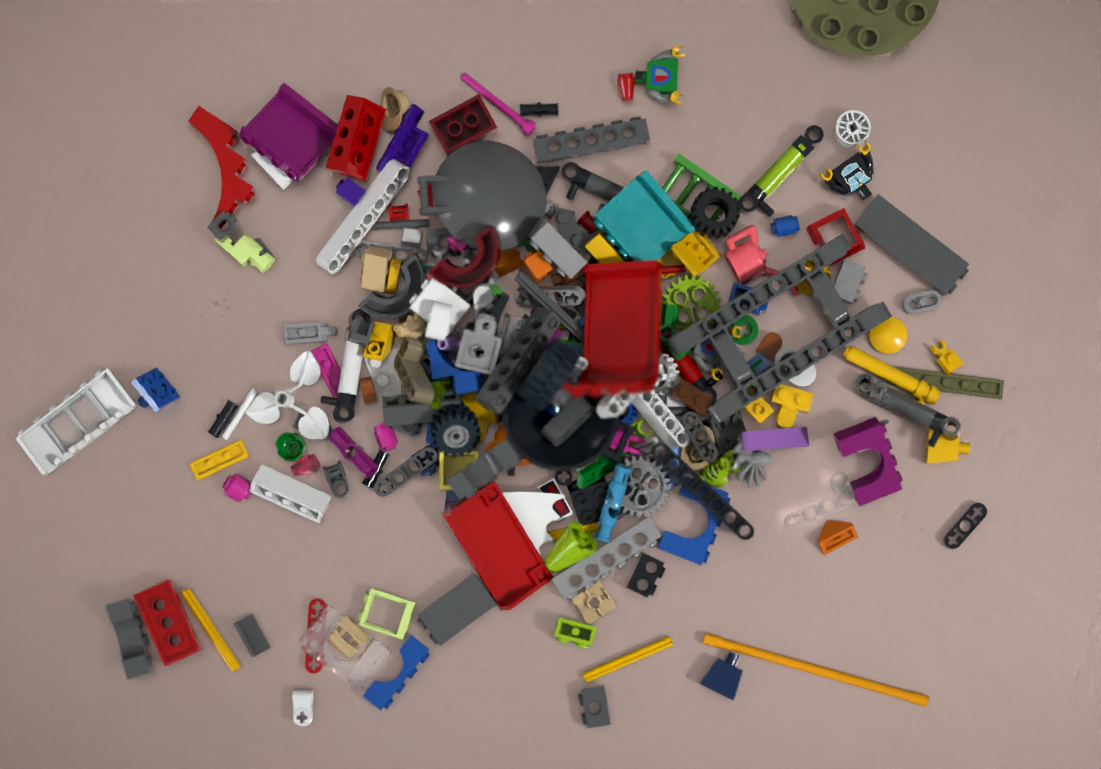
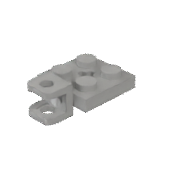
(482, 337)

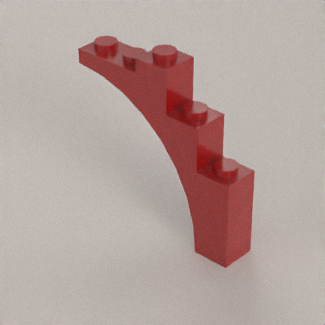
(232, 164)

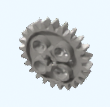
(655, 496)

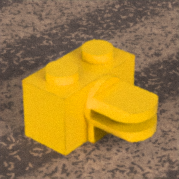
(790, 403)

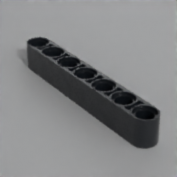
(711, 494)

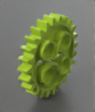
(708, 301)

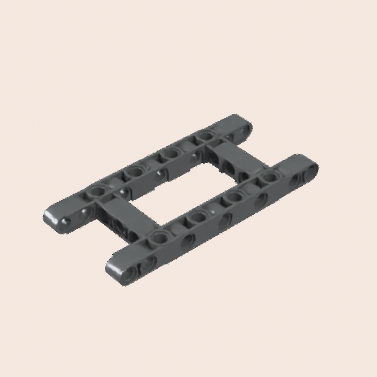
(730, 355)

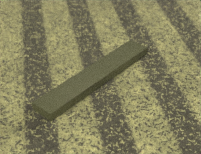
(958, 383)

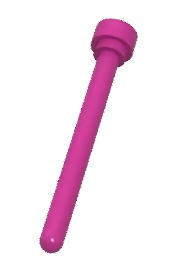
(526, 125)

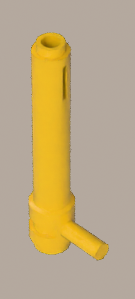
(918, 388)

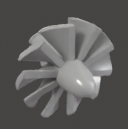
(751, 463)

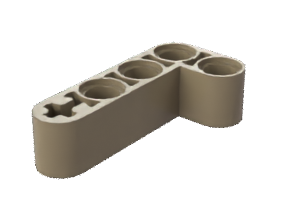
(411, 372)

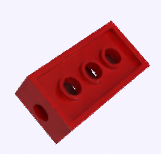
(360, 140)
(155, 619)

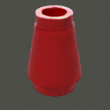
(626, 85)

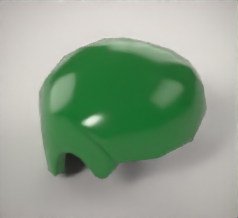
(290, 446)

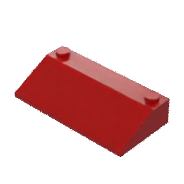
(497, 546)

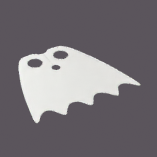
(534, 513)

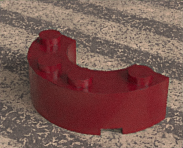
(484, 264)

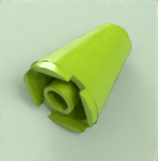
(571, 548)

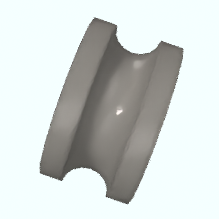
(550, 209)

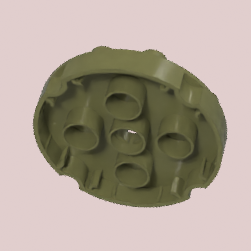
(864, 26)

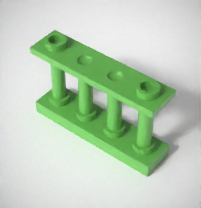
(697, 175)

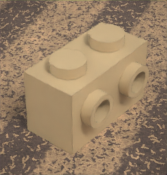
(376, 268)

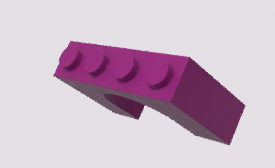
(885, 478)

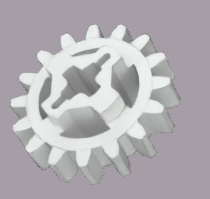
(666, 375)

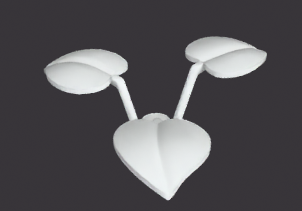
(265, 406)

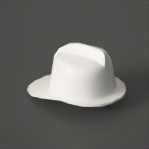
(802, 379)

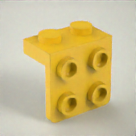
(695, 253)

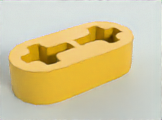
(394, 274)

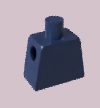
(723, 676)

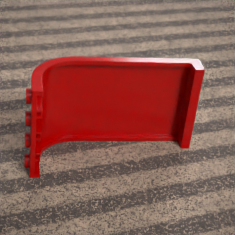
(621, 329)

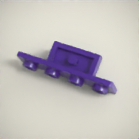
(406, 141)

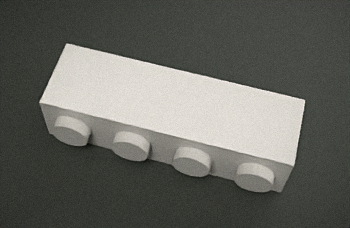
(290, 493)

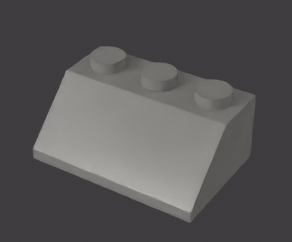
(556, 248)

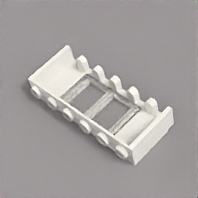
(76, 421)

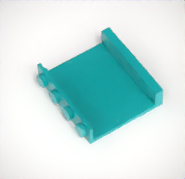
(642, 220)

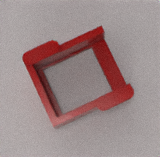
(816, 237)

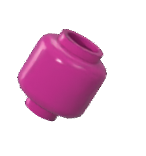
(236, 487)

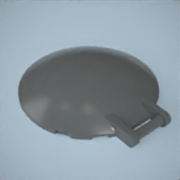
(484, 188)

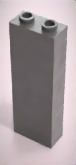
(912, 245)

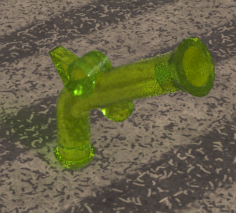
(439, 390)

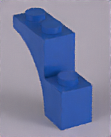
(443, 368)

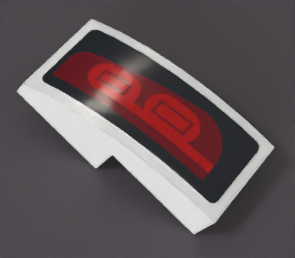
(561, 506)

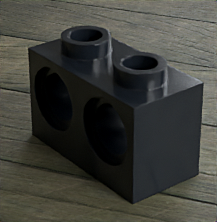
(641, 573)

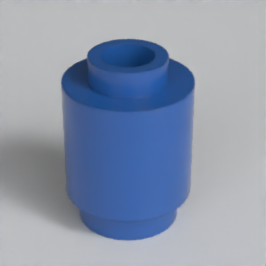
(785, 225)

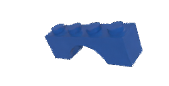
(381, 692)

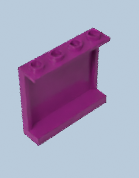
(290, 133)

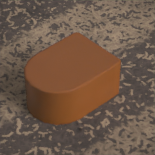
(770, 345)
(368, 390)

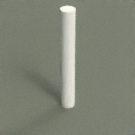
(239, 413)

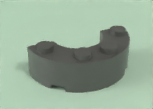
(572, 233)
(397, 305)
(484, 469)
(130, 637)

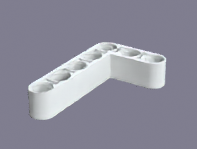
(661, 420)

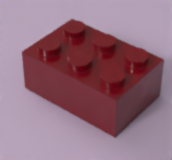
(463, 125)

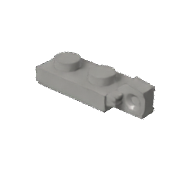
(307, 332)

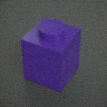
(349, 191)

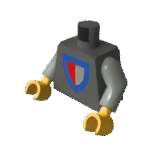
(706, 357)

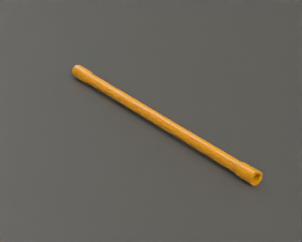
(720, 642)

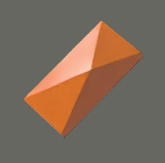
(836, 535)

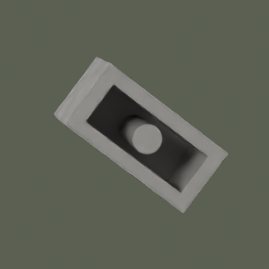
(848, 281)

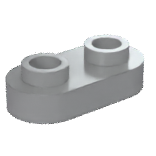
(921, 301)

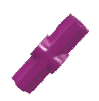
(360, 460)

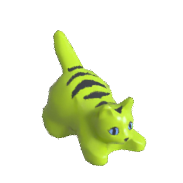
(716, 473)

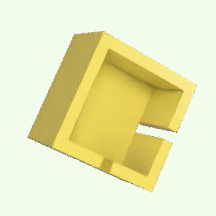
(451, 465)

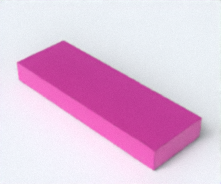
(328, 367)

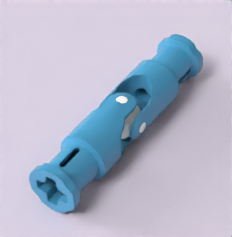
(614, 498)

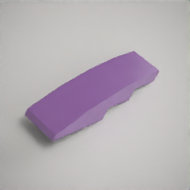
(775, 439)

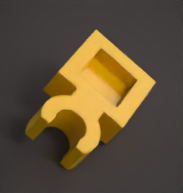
(947, 359)

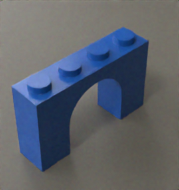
(696, 548)

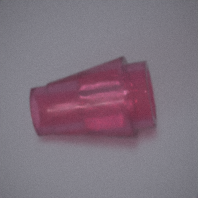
(305, 465)

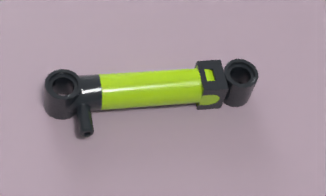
(780, 171)

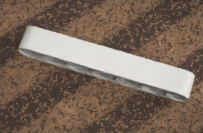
(363, 216)

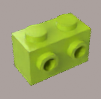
(576, 632)

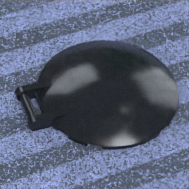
(585, 445)

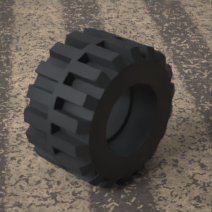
(725, 202)

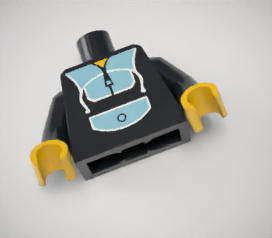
(852, 174)

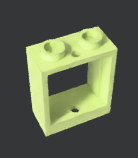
(363, 614)

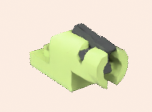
(248, 250)

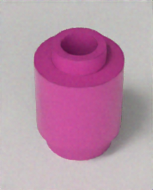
(385, 437)

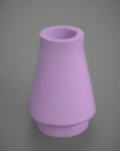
(451, 343)

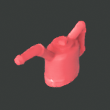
(747, 259)

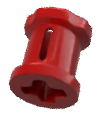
(404, 208)
(587, 222)

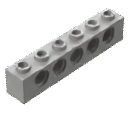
(645, 527)

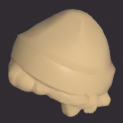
(410, 326)

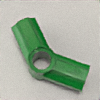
(668, 321)

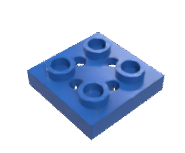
(155, 390)

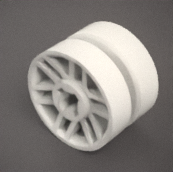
(860, 124)

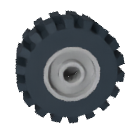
(455, 430)

